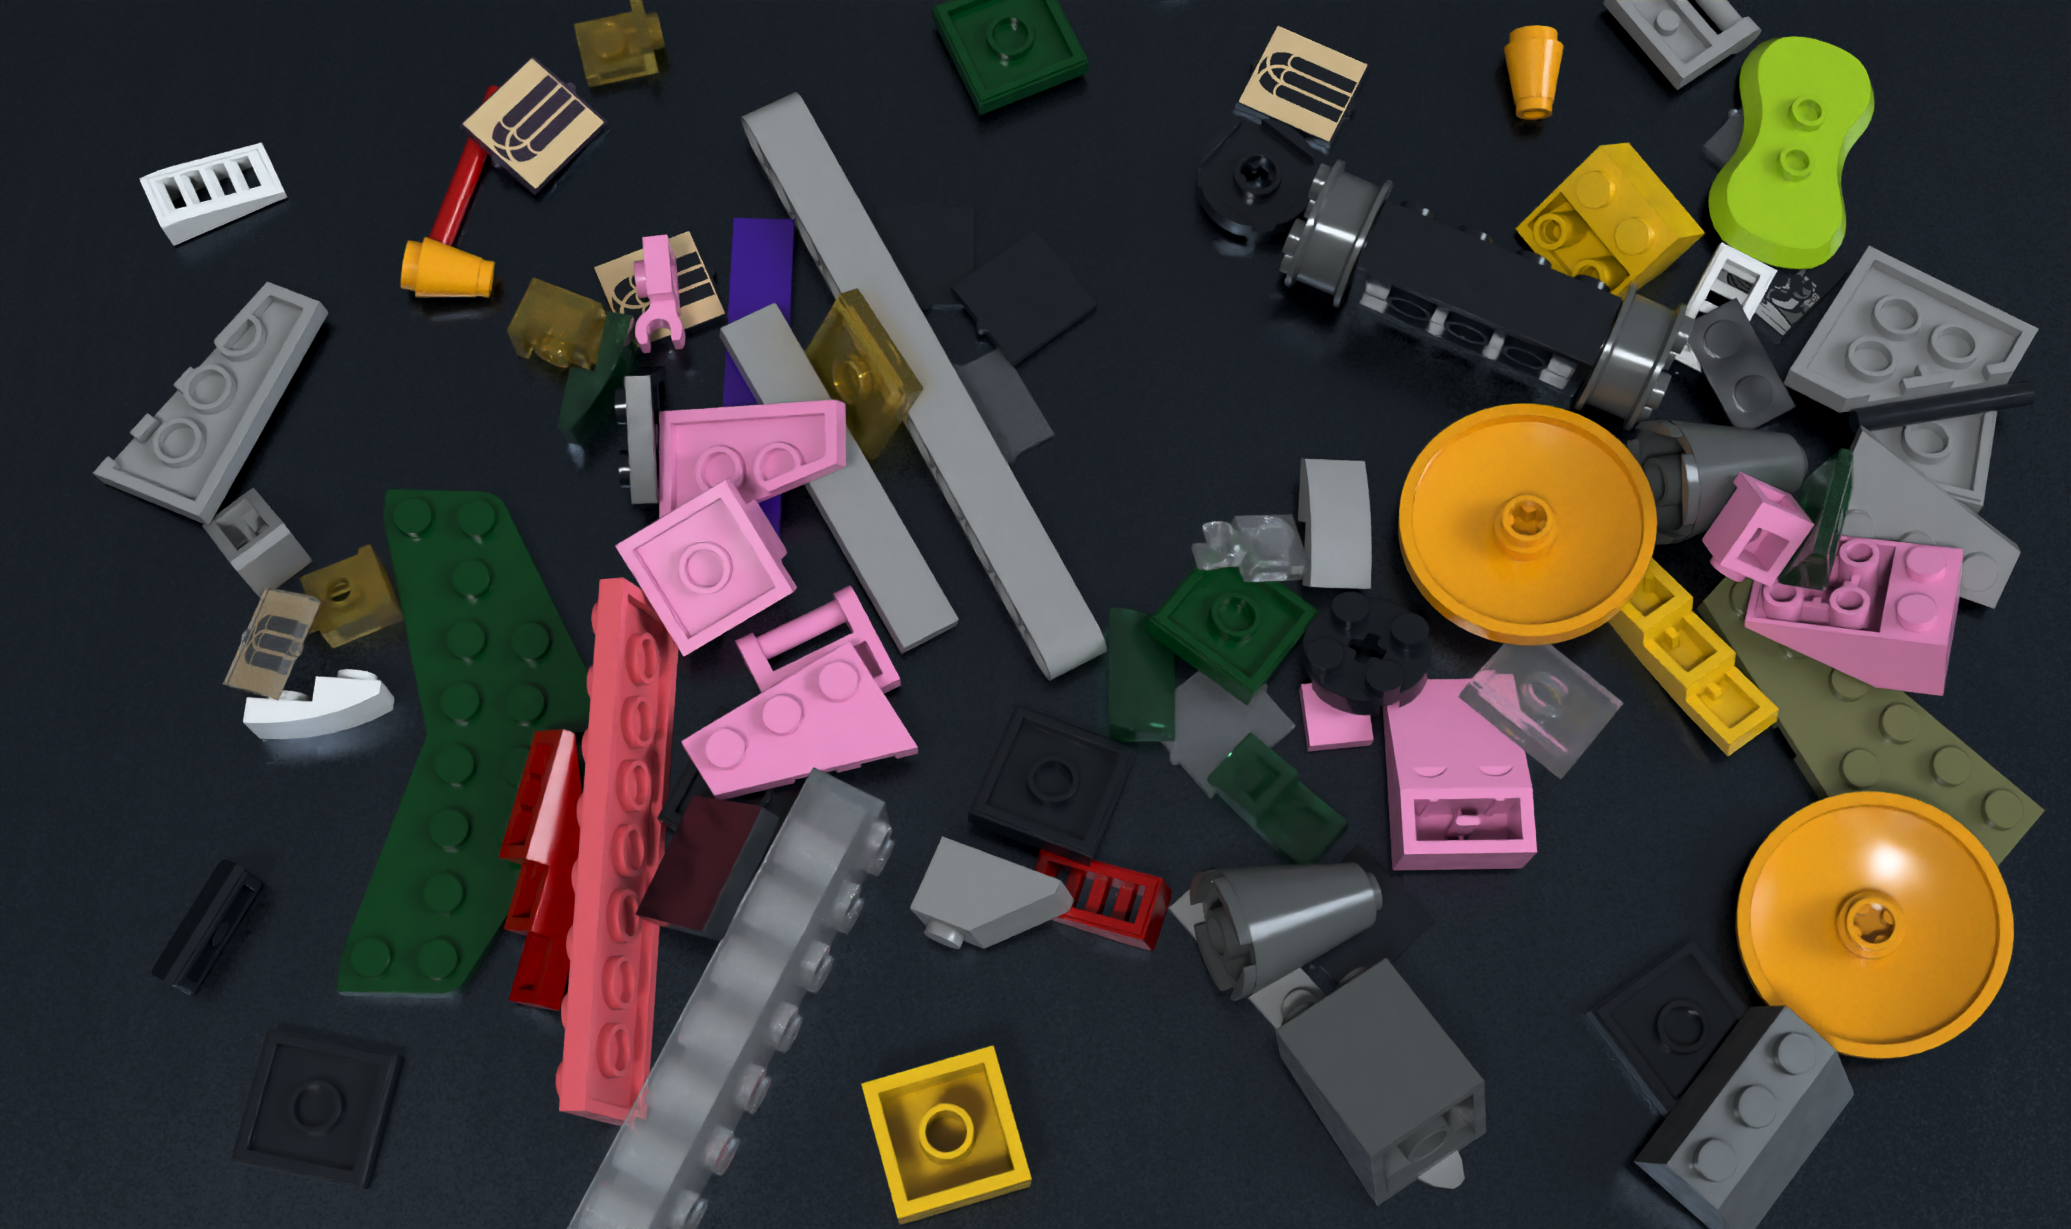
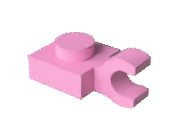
(658, 281)

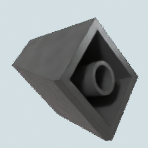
(1383, 1078)

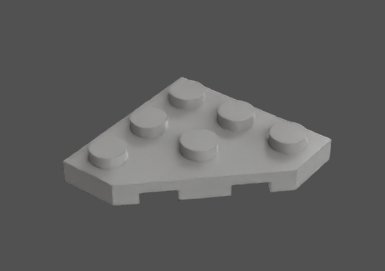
(1904, 339)

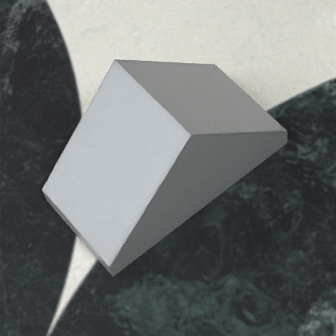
(257, 542)

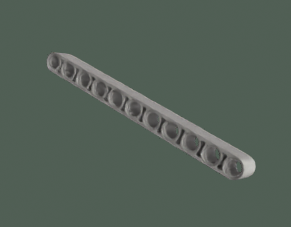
(943, 418)

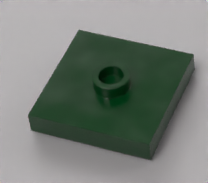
(1009, 48)
(1232, 627)

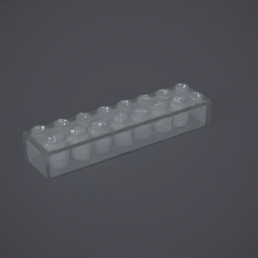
(741, 1012)

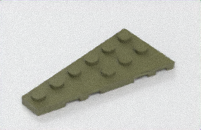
(1869, 736)

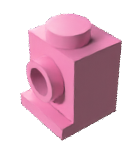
(1756, 532)

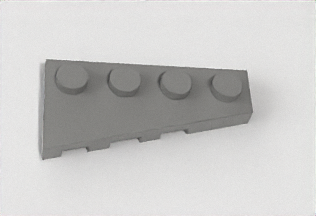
(209, 426)

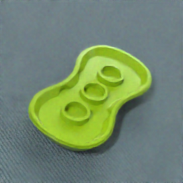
(1783, 183)

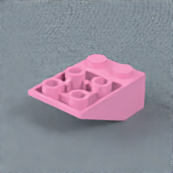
(1879, 618)
(1455, 786)

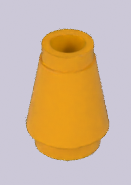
(1533, 69)
(445, 271)

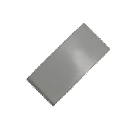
(1338, 523)

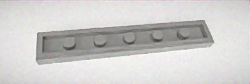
(851, 497)

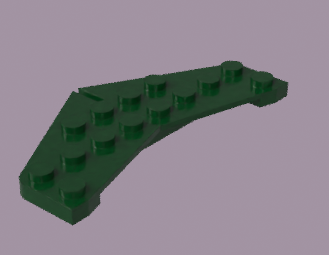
(487, 676)

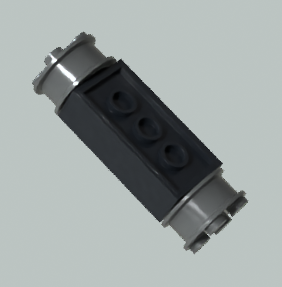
(1484, 296)

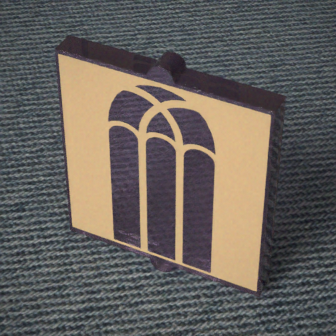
(533, 125)

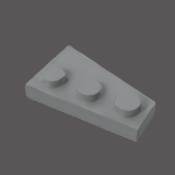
(1902, 505)

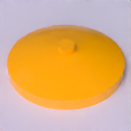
(1527, 524)
(1875, 923)

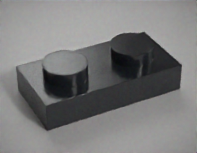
(1737, 367)

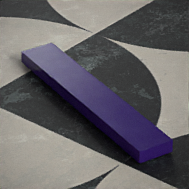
(759, 277)

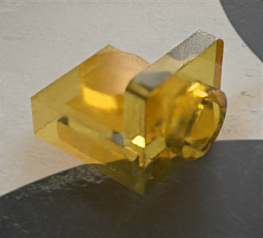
(620, 45)

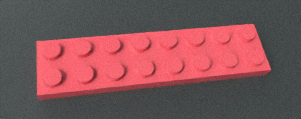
(620, 849)

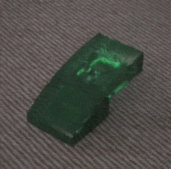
(592, 393)
(1275, 802)

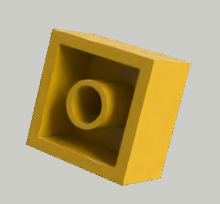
(946, 1135)

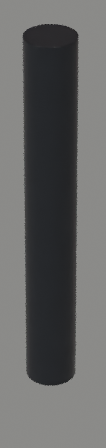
(1942, 406)

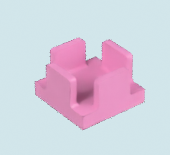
(708, 565)

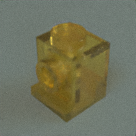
(558, 326)
(366, 609)

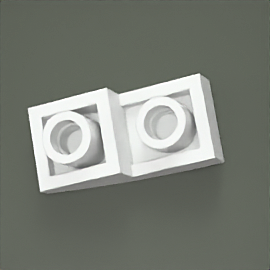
(336, 706)

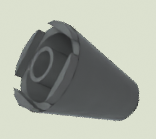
(1695, 468)
(1278, 918)

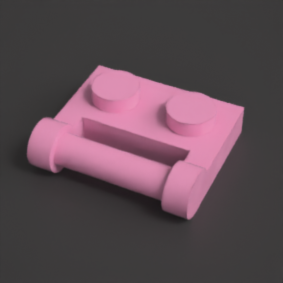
(842, 609)

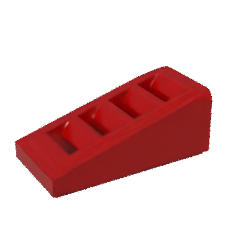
(1151, 913)

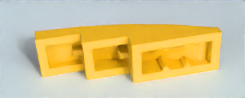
(1692, 662)

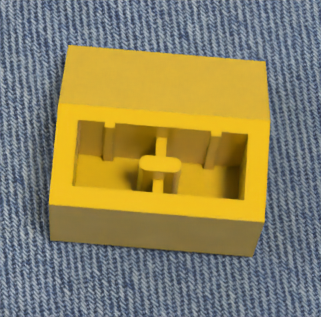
(1611, 222)

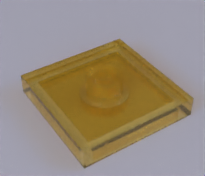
(863, 371)

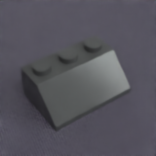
(1749, 1119)

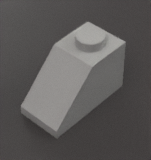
(983, 897)

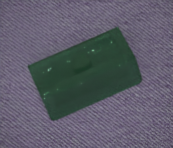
(1826, 501)
(1139, 680)

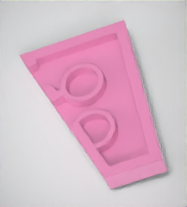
(757, 446)
(816, 718)

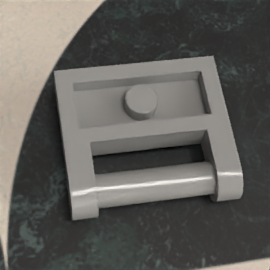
(1680, 38)

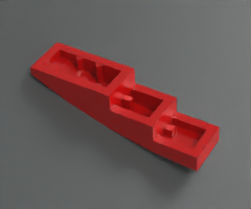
(545, 841)

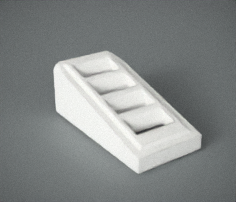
(187, 178)
(1738, 264)

